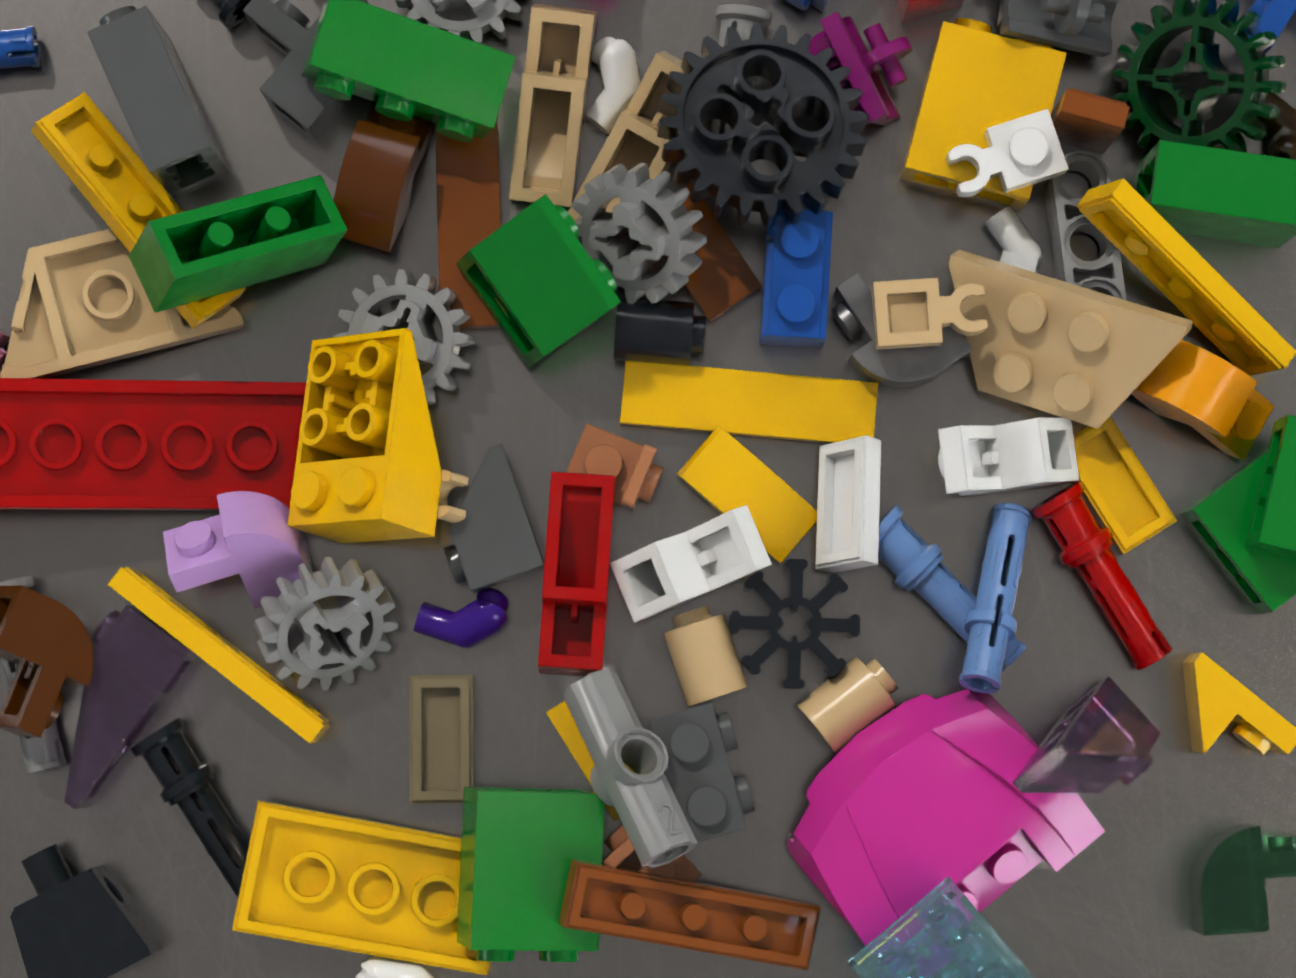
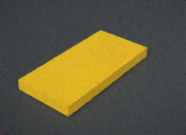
(353, 887)

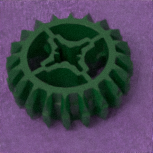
(1201, 51)

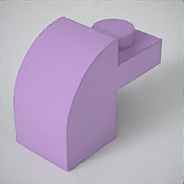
(244, 539)

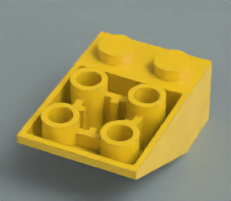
(365, 443)

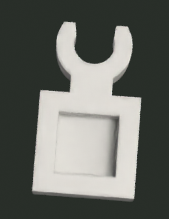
(1017, 153)

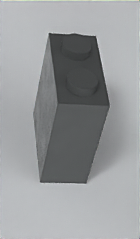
(157, 99)

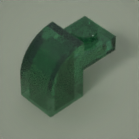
(1230, 877)

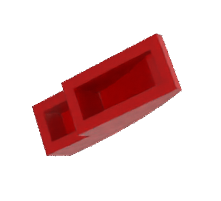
(576, 574)

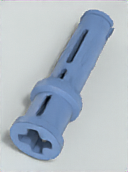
(921, 569)

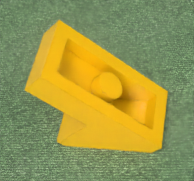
(1218, 698)

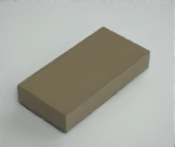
(441, 738)

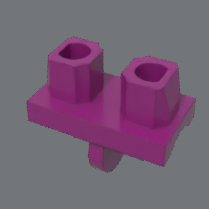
(851, 51)

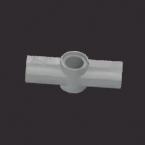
(642, 796)

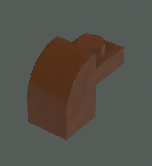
(379, 177)
(50, 652)

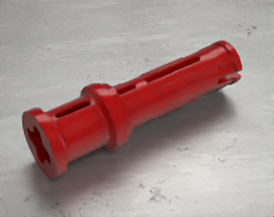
(1089, 551)

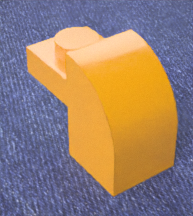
(1208, 396)

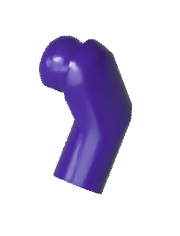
(469, 624)

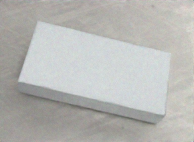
(848, 504)

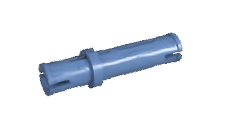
(991, 620)

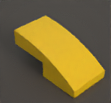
(734, 477)

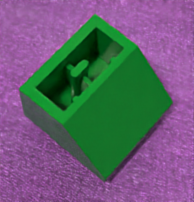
(539, 280)

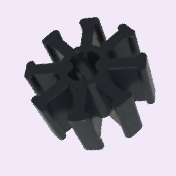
(814, 625)

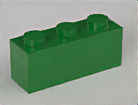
(408, 68)
(237, 243)

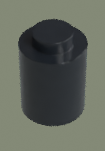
(658, 332)

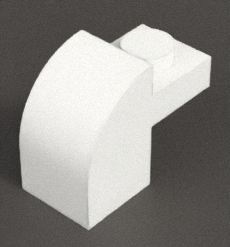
(1007, 456)
(690, 564)

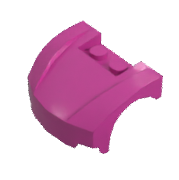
(929, 801)

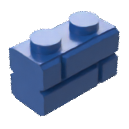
(796, 280)

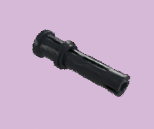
(178, 790)

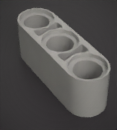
(1065, 219)

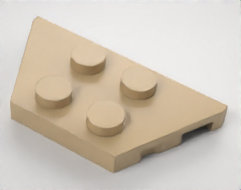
(89, 309)
(1059, 341)

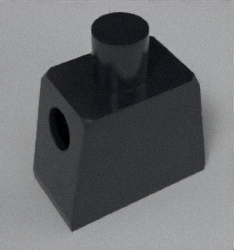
(77, 922)

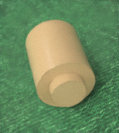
(704, 656)
(849, 702)

